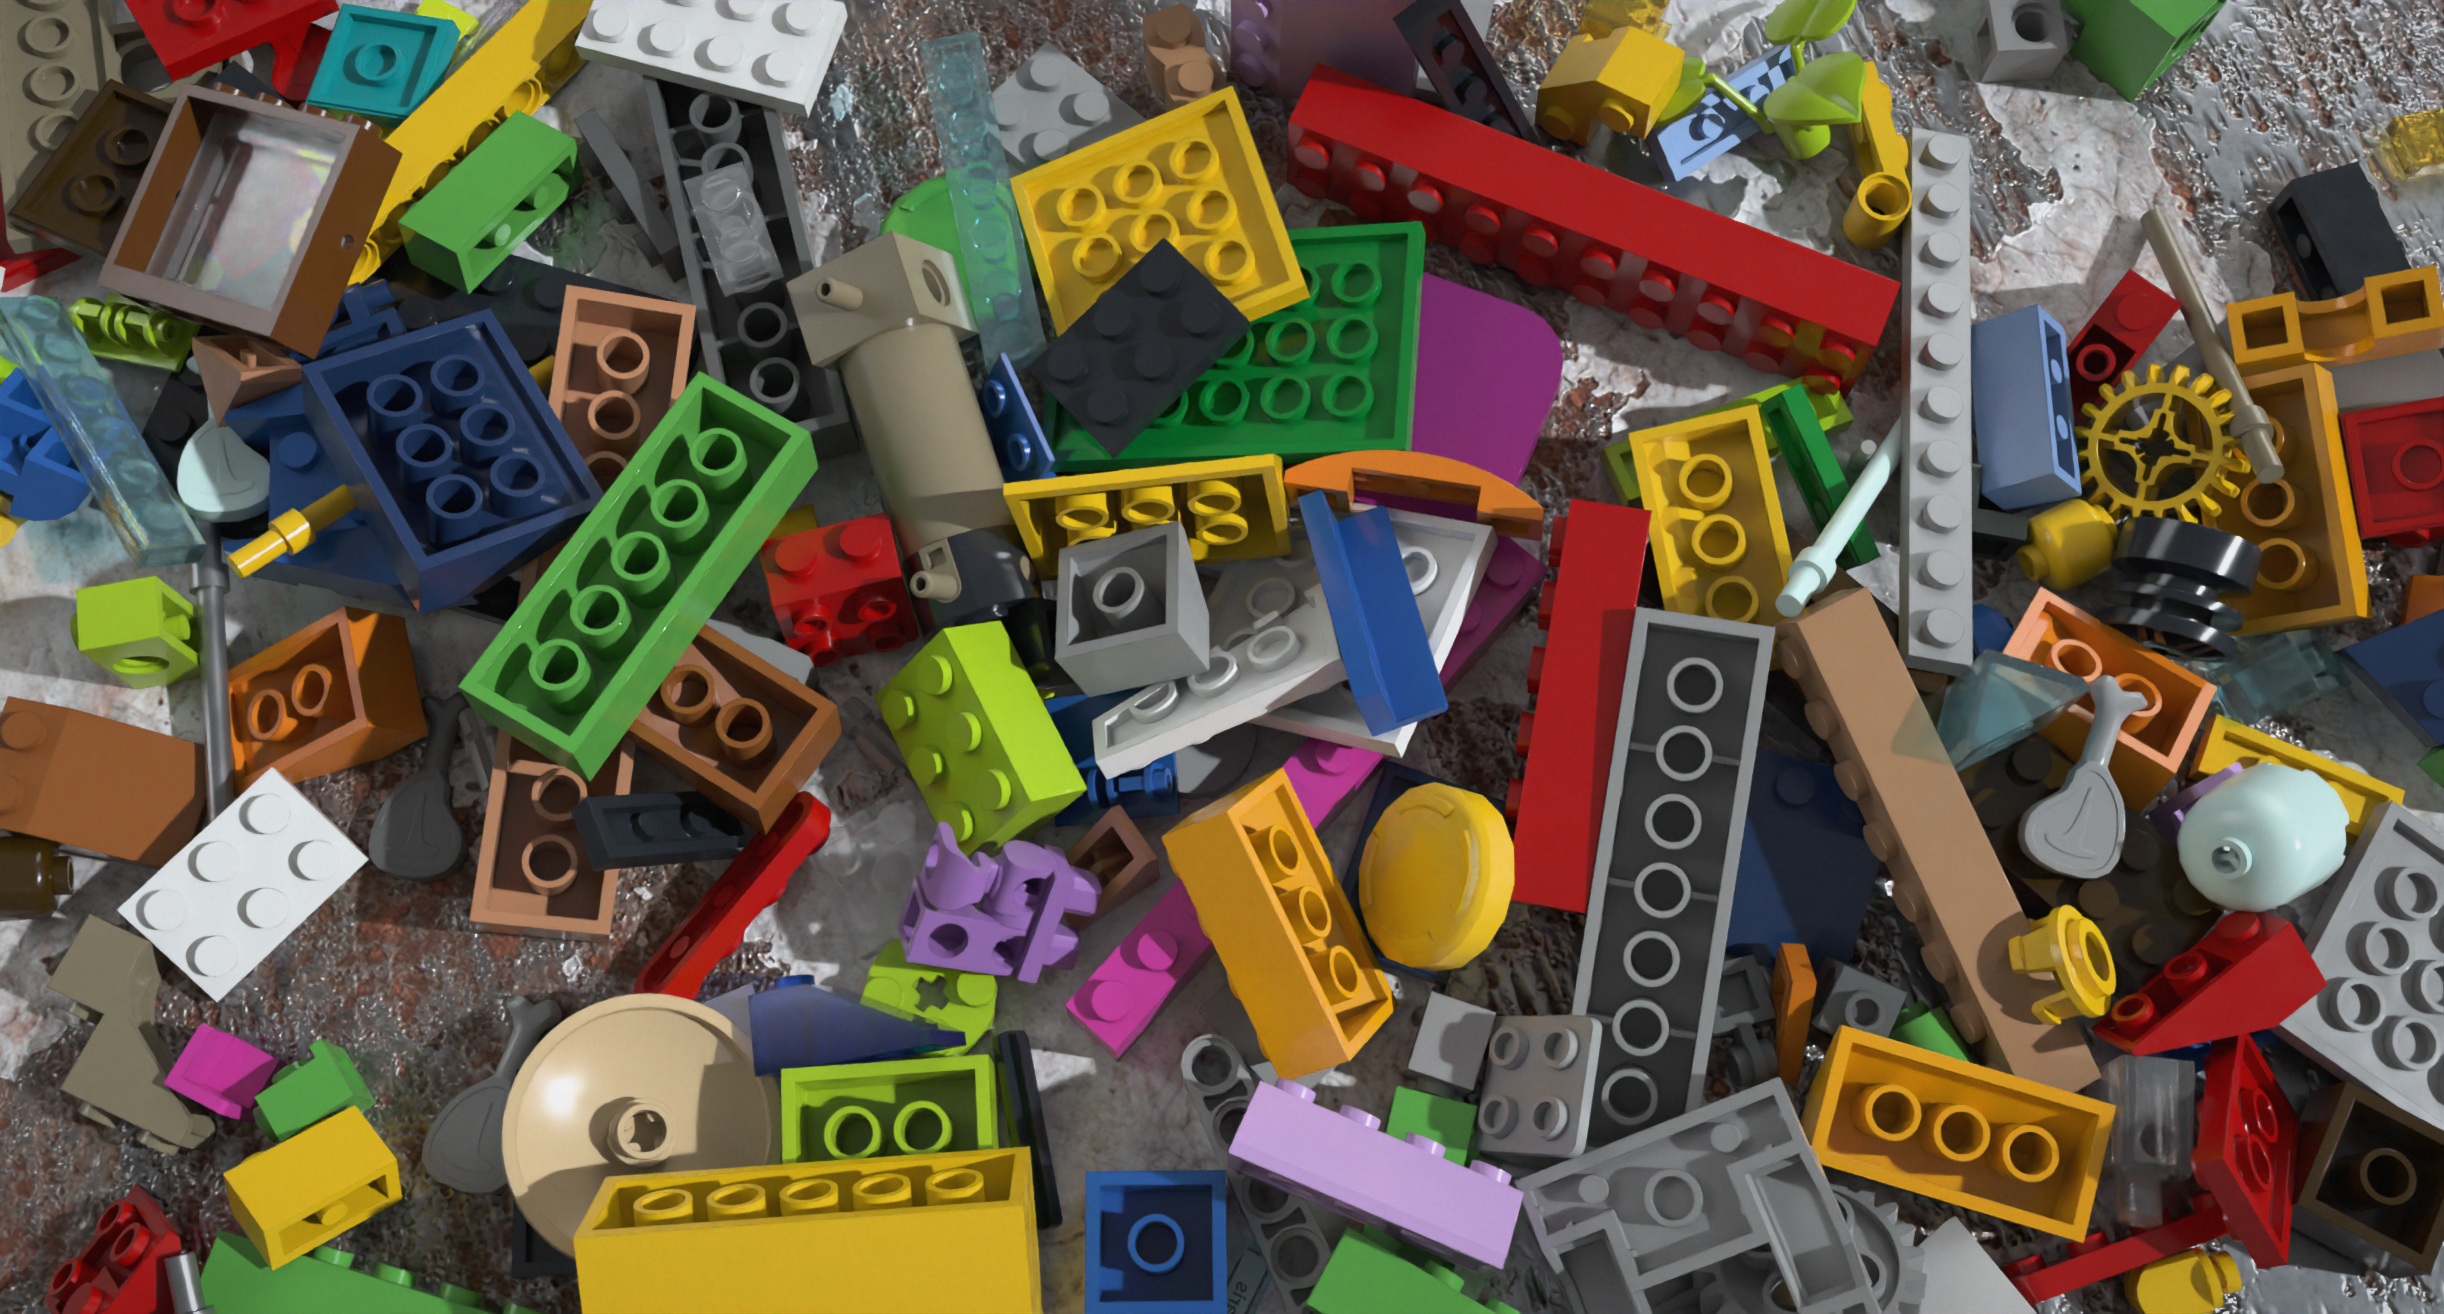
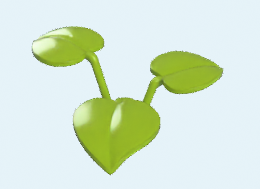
(1803, 107)

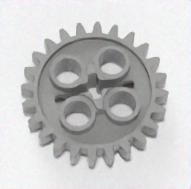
(1755, 1283)

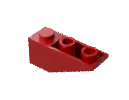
(2116, 339)
(2227, 985)

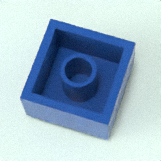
(1155, 1242)

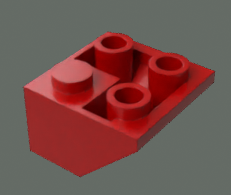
(122, 1263)

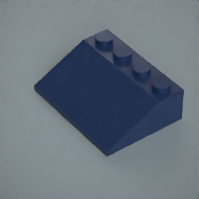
(449, 455)
(1800, 864)

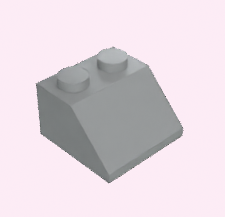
(1131, 611)

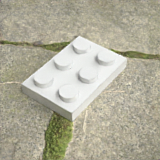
(243, 884)

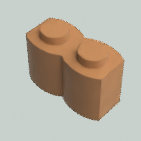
(1177, 57)

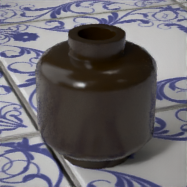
(32, 878)

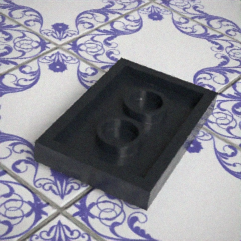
(1139, 347)

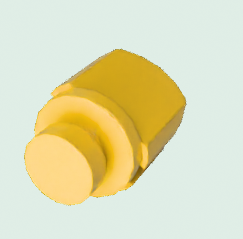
(2182, 1283)

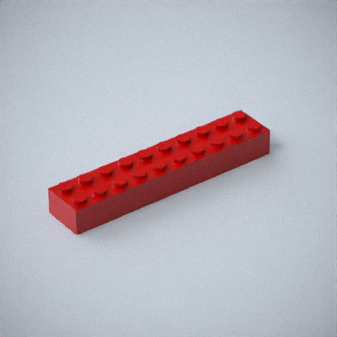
(1587, 232)

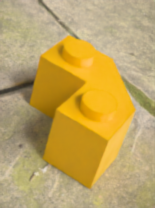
(1609, 81)

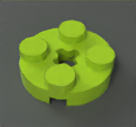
(970, 995)

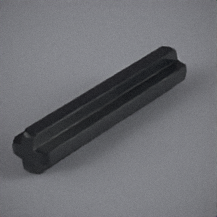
(1026, 1120)

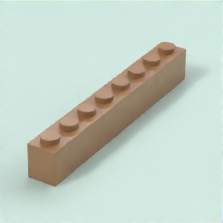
(1927, 836)

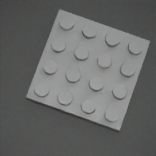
(2383, 968)

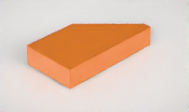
(1792, 1000)

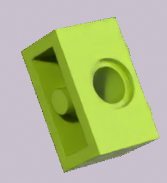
(138, 631)

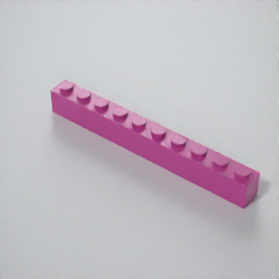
(1326, 776)

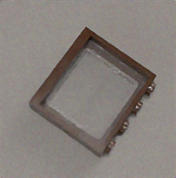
(262, 216)

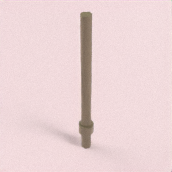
(2251, 420)

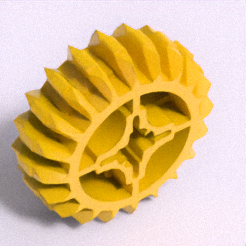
(2164, 420)

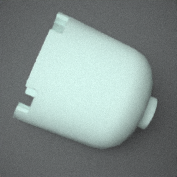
(2263, 837)

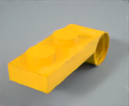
(1881, 164)

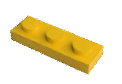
(2232, 742)

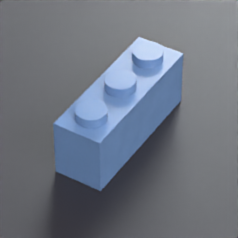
(2023, 411)

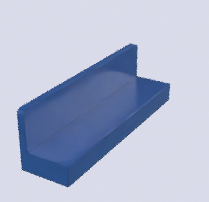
(1374, 615)

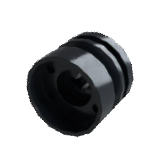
(2179, 579)

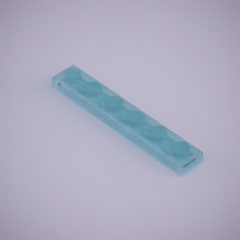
(983, 200)
(99, 433)

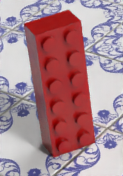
(1577, 702)

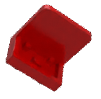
(840, 590)

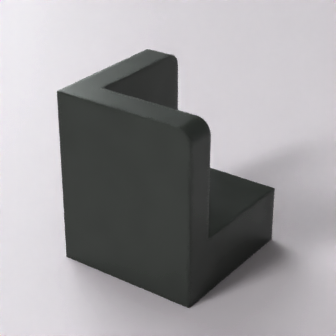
(1994, 531)

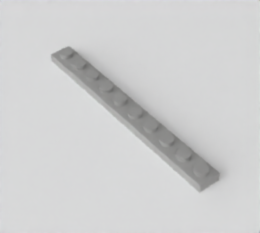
(1936, 409)

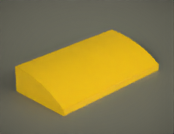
(1714, 517)

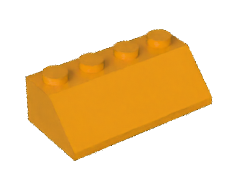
(2303, 521)
(1281, 926)
(1958, 1132)

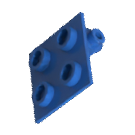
(1013, 426)
(1140, 792)

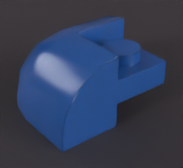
(34, 458)

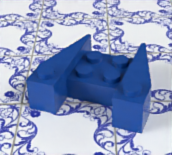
(301, 472)

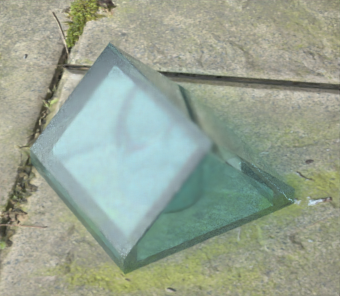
(2001, 704)

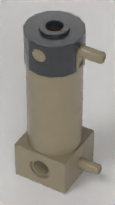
(893, 330)

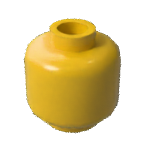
(2068, 544)

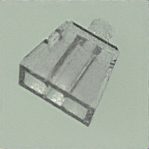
(2148, 1133)

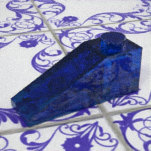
(835, 1026)

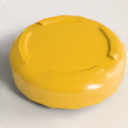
(1436, 877)

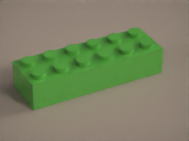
(641, 576)

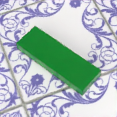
(1815, 469)

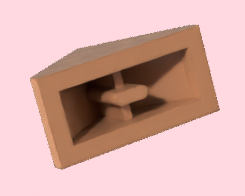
(241, 372)
(1119, 860)

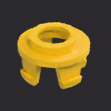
(2079, 963)

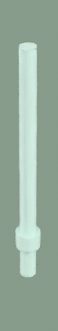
(1817, 564)

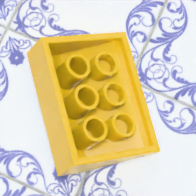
(1225, 505)

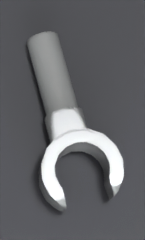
(1854, 463)

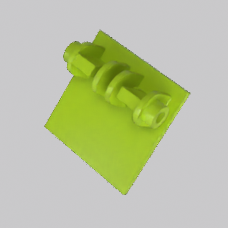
(132, 333)

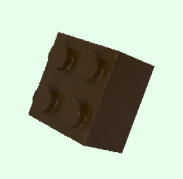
(2370, 1181)

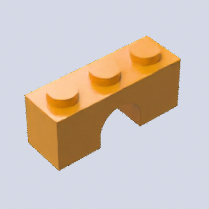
(2380, 320)

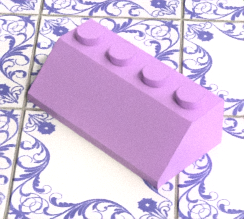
(1377, 1178)

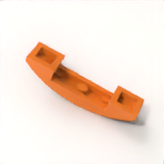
(1422, 477)

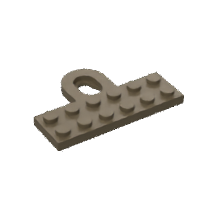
(50, 72)

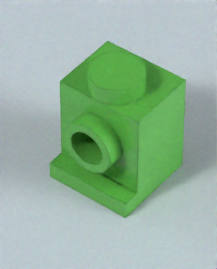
(311, 1092)

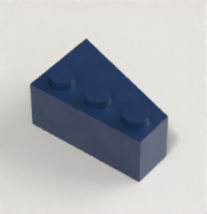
(2406, 673)

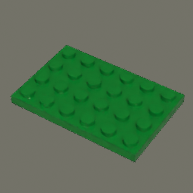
(1303, 378)

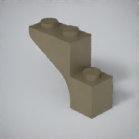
(123, 1066)

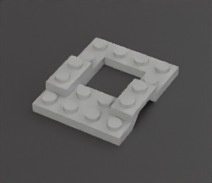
(1695, 1197)

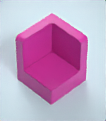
(223, 1072)

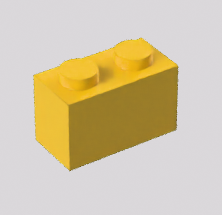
(313, 1186)

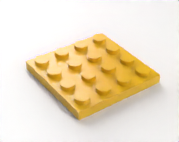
(1169, 178)

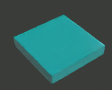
(382, 64)

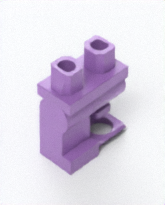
(1015, 922)

